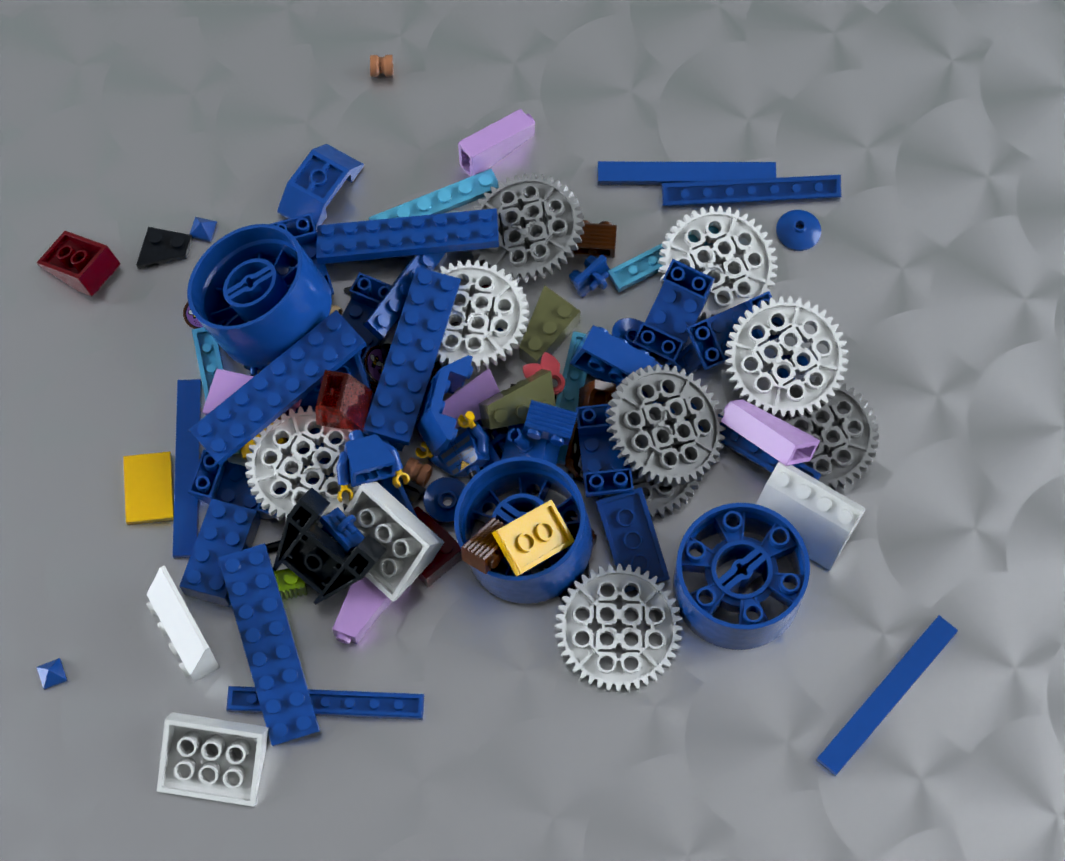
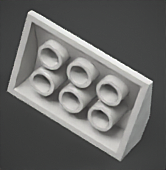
(815, 510)
(407, 539)
(180, 626)
(212, 758)

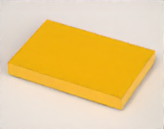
(148, 488)
(533, 537)

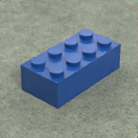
(223, 531)

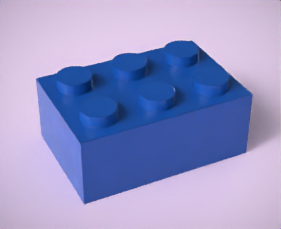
(608, 357)

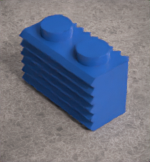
(549, 423)

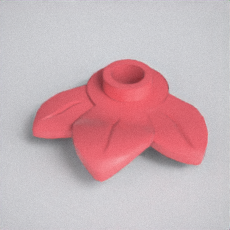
(550, 363)

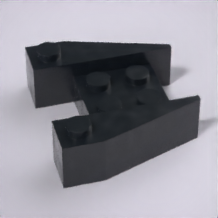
(319, 557)

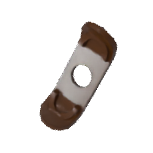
(572, 458)

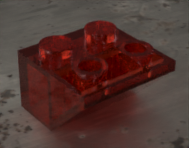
(342, 402)

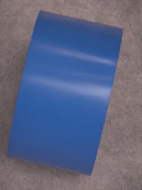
(252, 298)
(528, 475)
(752, 560)

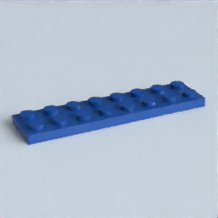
(407, 236)
(412, 356)
(277, 387)
(269, 644)

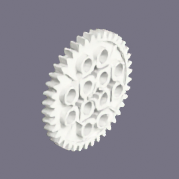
(730, 227)
(500, 294)
(794, 319)
(268, 477)
(649, 598)

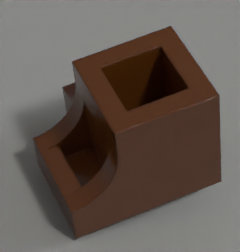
(596, 393)

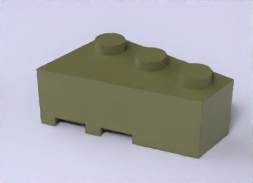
(548, 327)
(512, 405)

